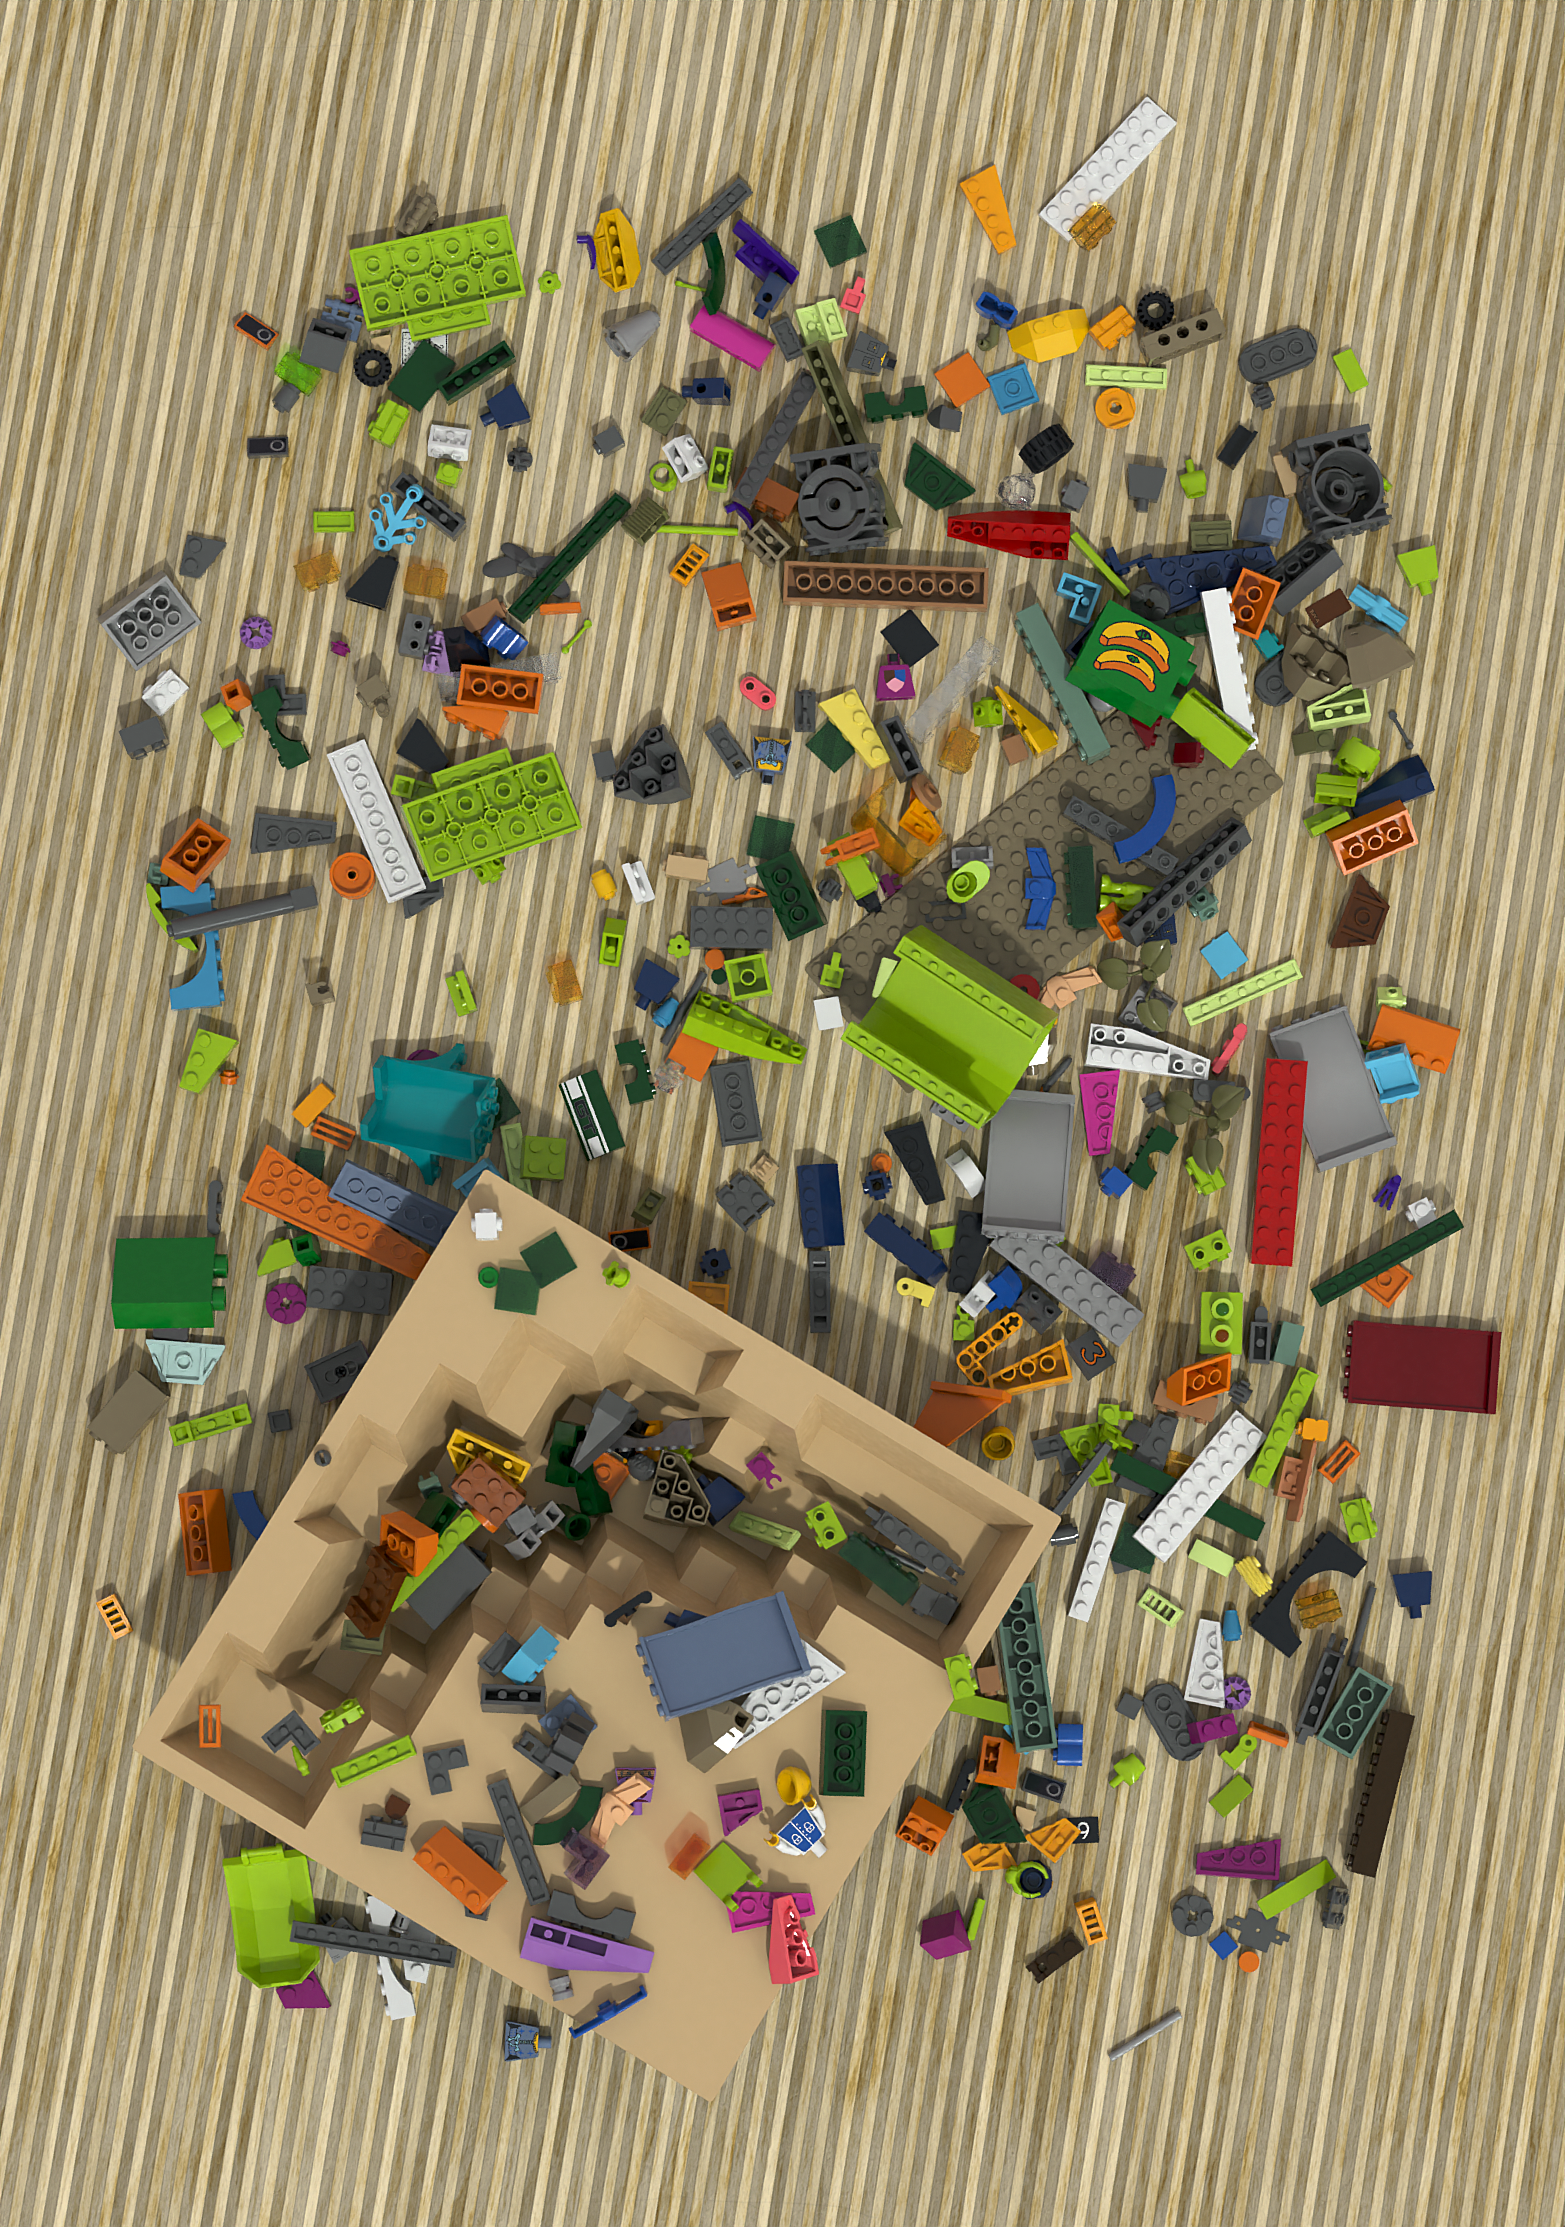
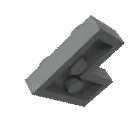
(293, 703)
(1056, 1446)
(294, 1729)
(438, 1764)

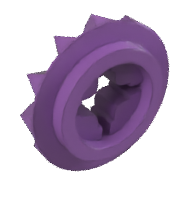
(265, 631)
(1244, 1696)

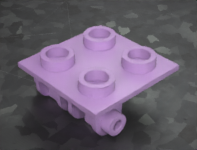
(437, 658)

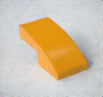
(313, 1105)

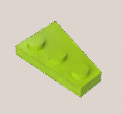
(1081, 1443)

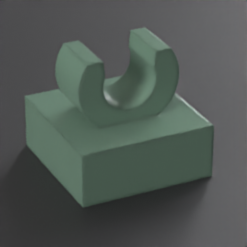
(155, 876)
(429, 1485)

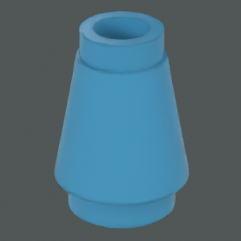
(665, 1013)
(1231, 1626)

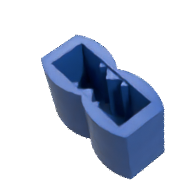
(1001, 312)
(504, 638)
(1069, 1745)

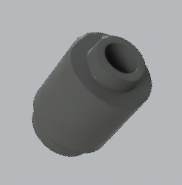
(286, 398)
(1064, 1535)

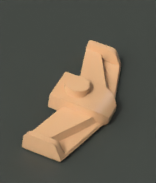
(1060, 988)
(616, 1807)

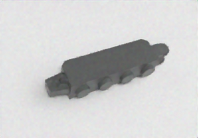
(913, 1544)
(1320, 1690)

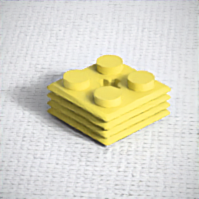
(1256, 1580)

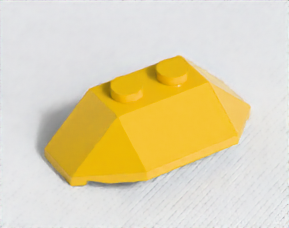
(616, 251)
(1050, 335)
(466, 1445)

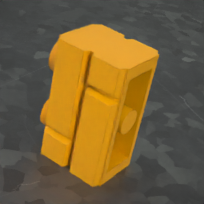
(1112, 327)
(1312, 1429)

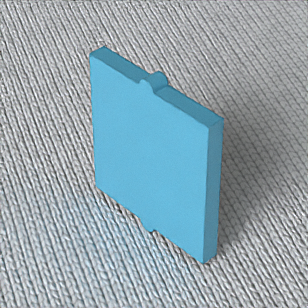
(1224, 955)

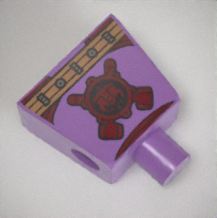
(649, 1774)

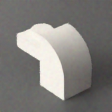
(966, 1172)
(978, 1296)

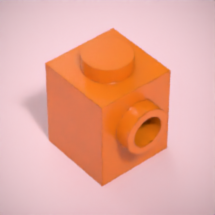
(237, 695)

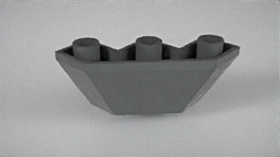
(653, 771)

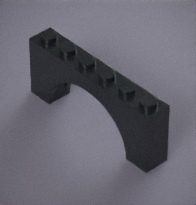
(1274, 1620)

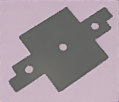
(1253, 1939)

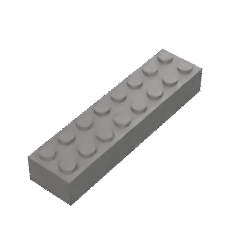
(1071, 1286)

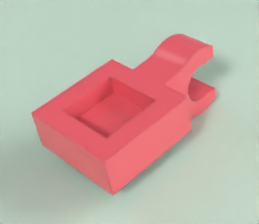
(854, 299)

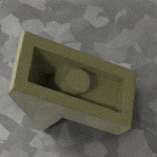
(1313, 742)
(648, 1206)

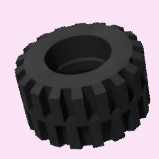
(1046, 449)

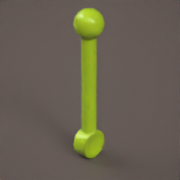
(681, 284)
(587, 624)

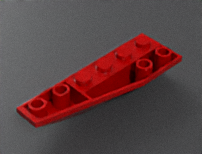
(1016, 532)

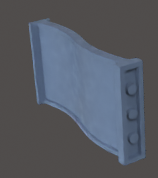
(723, 1656)

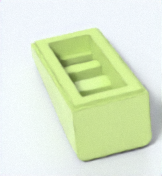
(885, 971)
(1173, 1621)

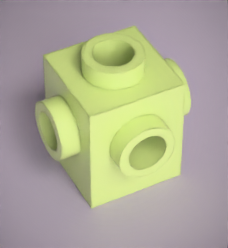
(1391, 997)

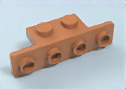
(1293, 1479)

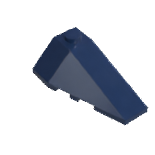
(1403, 782)

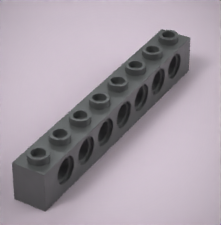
(1184, 882)

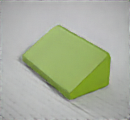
(1231, 1796)

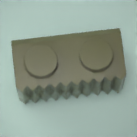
(645, 521)

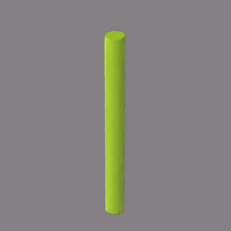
(698, 530)

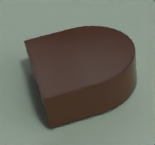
(396, 1807)

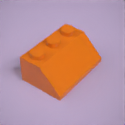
(1252, 601)
(1200, 1380)
(408, 1541)

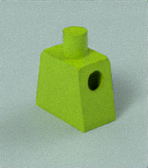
(1419, 568)

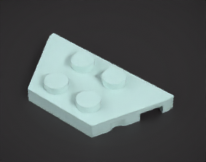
(184, 1360)

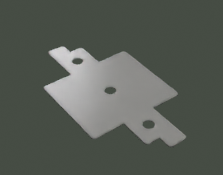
(730, 871)

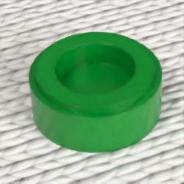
(488, 1277)

